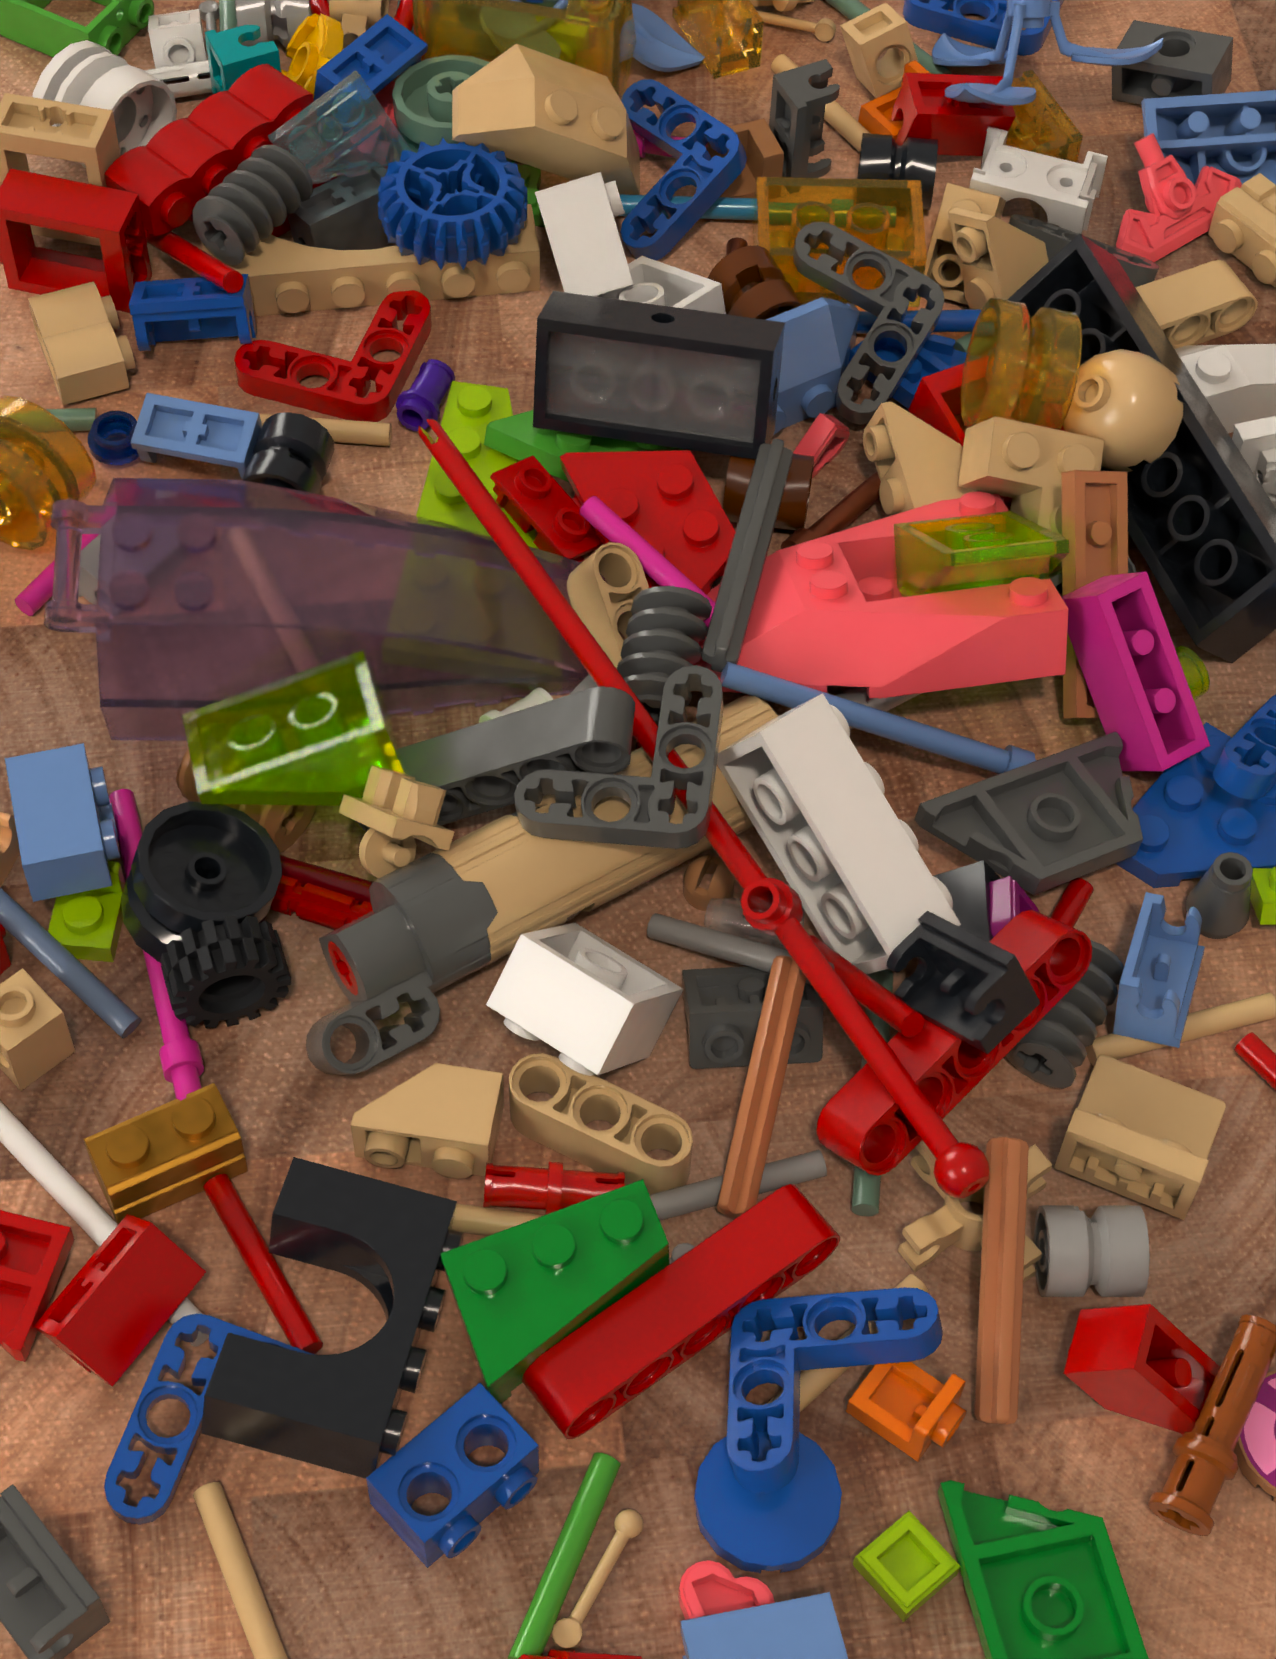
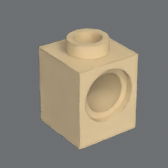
(869, 37)
(31, 1031)

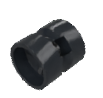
(913, 160)
(291, 453)

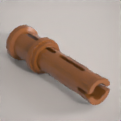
(1207, 1453)

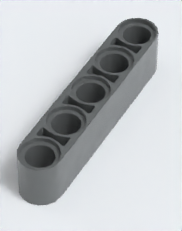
(489, 759)

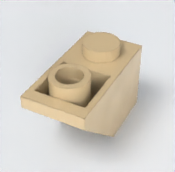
(993, 256)
(942, 259)
(912, 460)
(434, 1120)

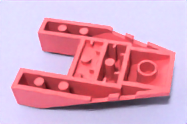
(837, 619)

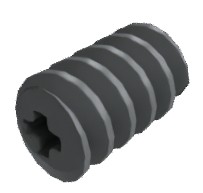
(251, 203)
(662, 639)
(1060, 1037)

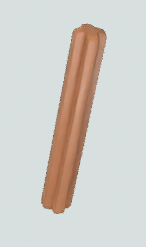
(762, 1088)
(1001, 1282)

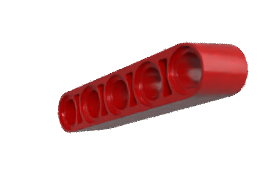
(863, 1118)
(679, 1311)

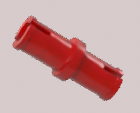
(544, 1187)

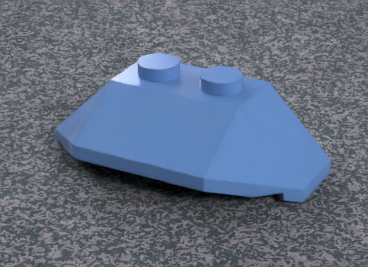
(1217, 131)
(813, 358)

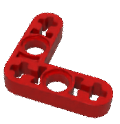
(275, 369)

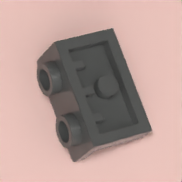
(725, 1014)

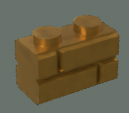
(166, 1153)

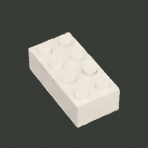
(834, 832)

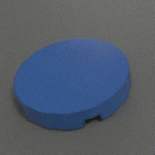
(774, 1527)

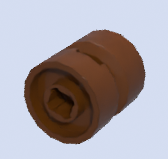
(753, 284)
(796, 495)

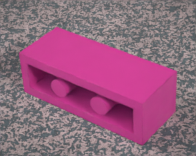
(1134, 671)

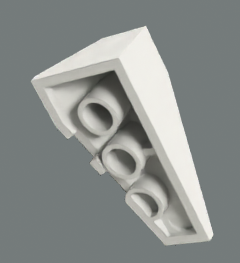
(1234, 379)

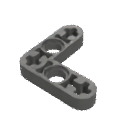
(886, 302)
(650, 797)

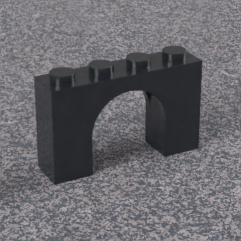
(344, 1404)

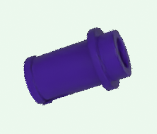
(424, 395)

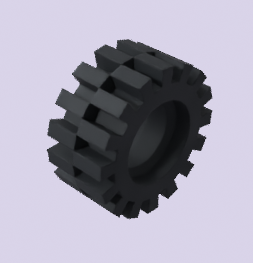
(225, 971)

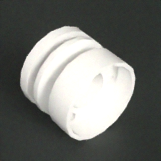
(97, 78)

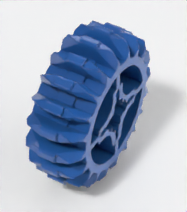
(452, 203)

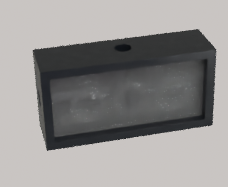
(657, 374)

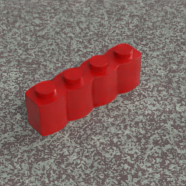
(201, 150)

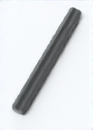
(747, 556)

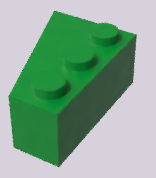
(551, 1277)

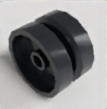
(196, 868)

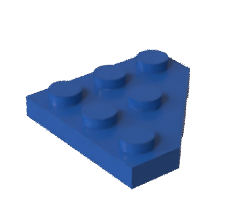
(1193, 821)

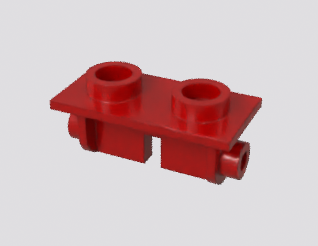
(541, 503)

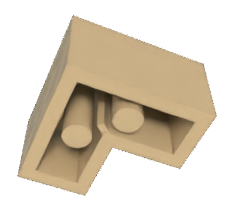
(1026, 465)

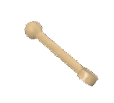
(823, 30)
(568, 1631)

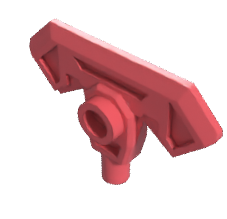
(1175, 204)

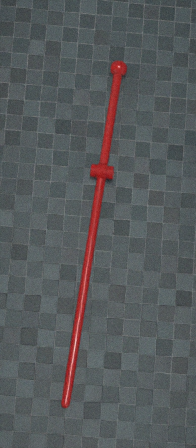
(765, 902)

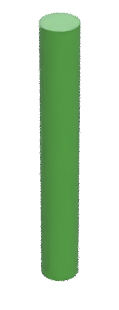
(566, 1557)

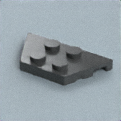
(1044, 817)

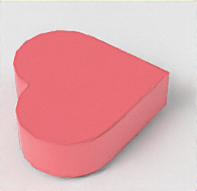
(823, 440)
(712, 1589)

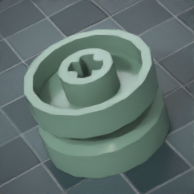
(425, 98)

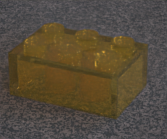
(873, 210)

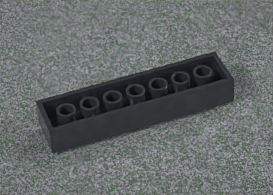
(1197, 505)

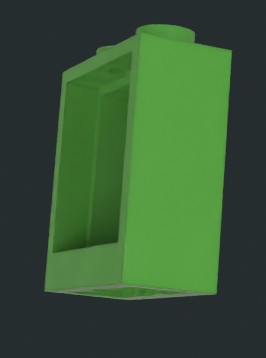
(49, 33)

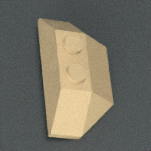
(548, 117)

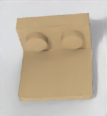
(1141, 1136)

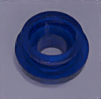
(111, 438)

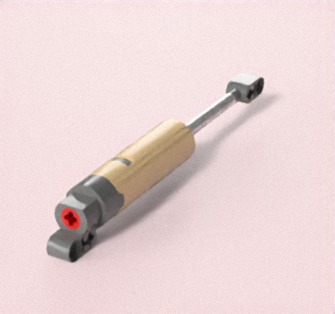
(493, 885)

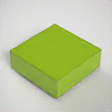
(906, 1565)

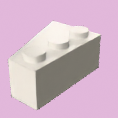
(585, 234)

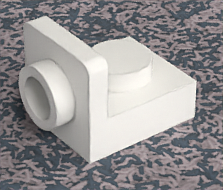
(176, 38)

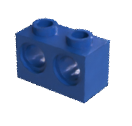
(440, 1464)

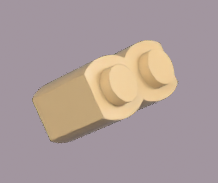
(80, 342)

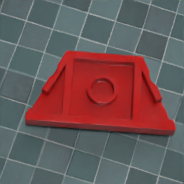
(663, 501)

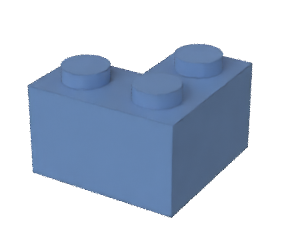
(62, 821)

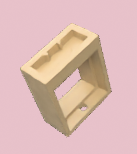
(84, 137)

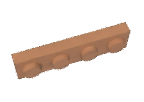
(1098, 547)

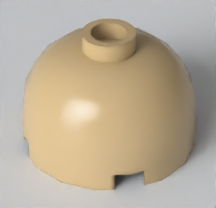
(1127, 404)

